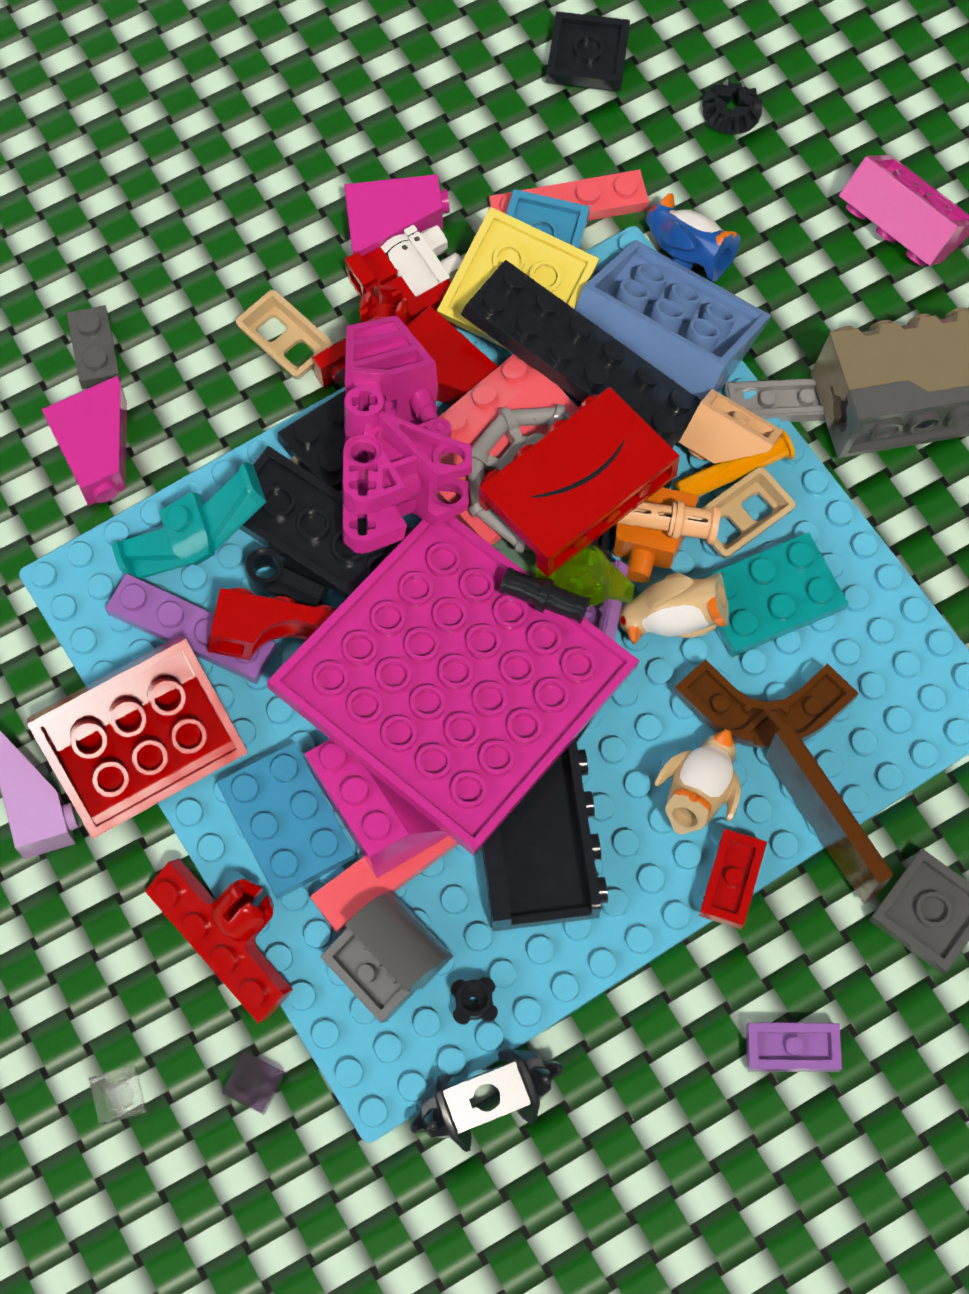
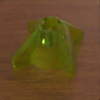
(593, 577)

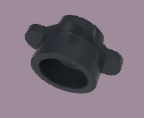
(464, 991)

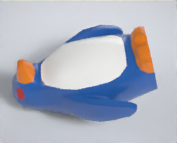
(692, 238)

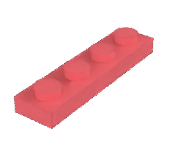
(605, 195)

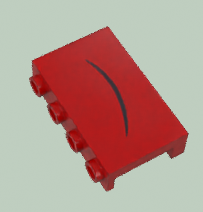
(579, 479)

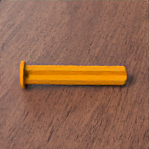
(728, 471)

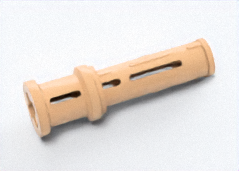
(676, 520)

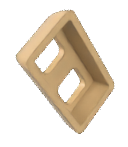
(298, 330)
(730, 502)

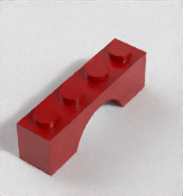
(249, 621)

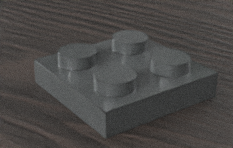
(927, 912)

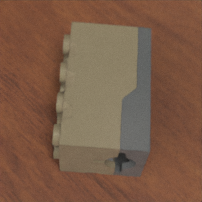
(895, 383)

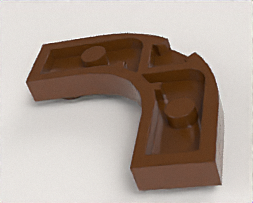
(756, 721)

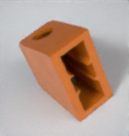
(649, 546)

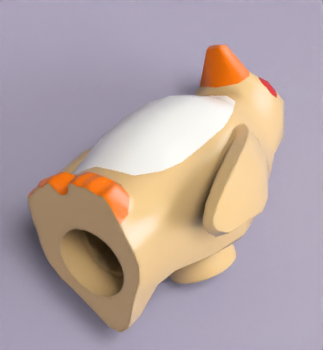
(677, 608)
(701, 783)

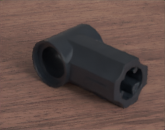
(286, 582)

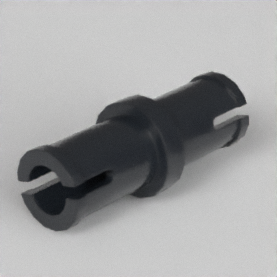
(544, 595)

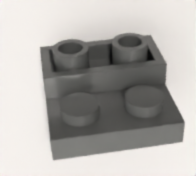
(386, 955)

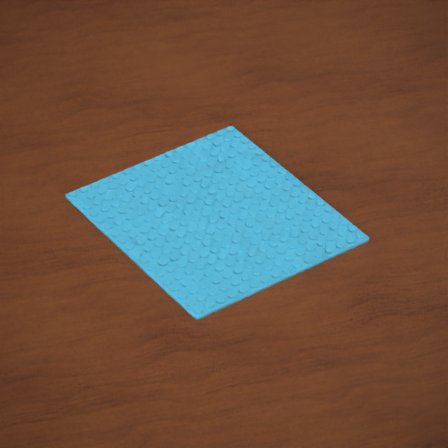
(875, 752)

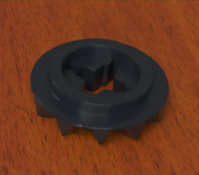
(742, 118)

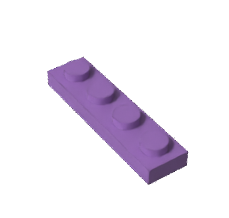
(171, 616)

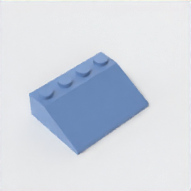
(672, 317)

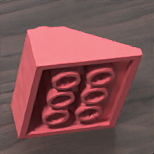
(511, 386)

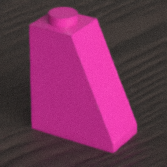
(390, 206)
(93, 438)

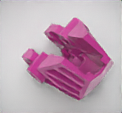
(394, 437)

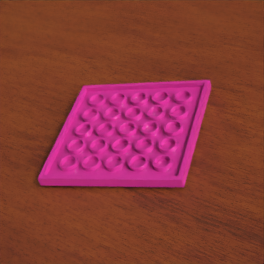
(449, 682)

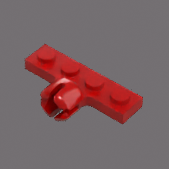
(387, 302)
(224, 934)

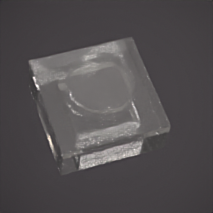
(117, 1095)

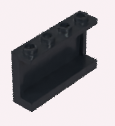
(544, 855)

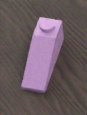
(33, 807)

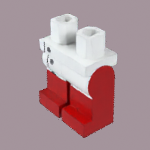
(404, 263)

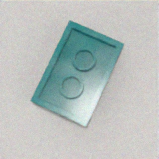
(777, 594)

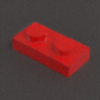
(732, 879)

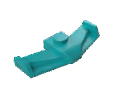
(192, 528)

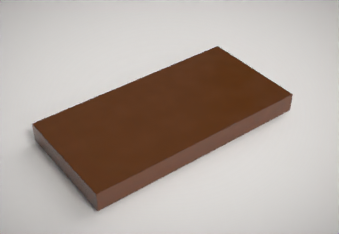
(828, 814)

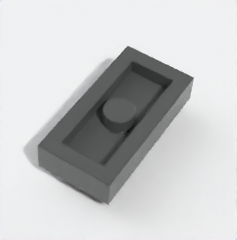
(93, 346)

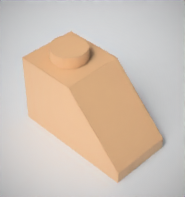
(727, 431)

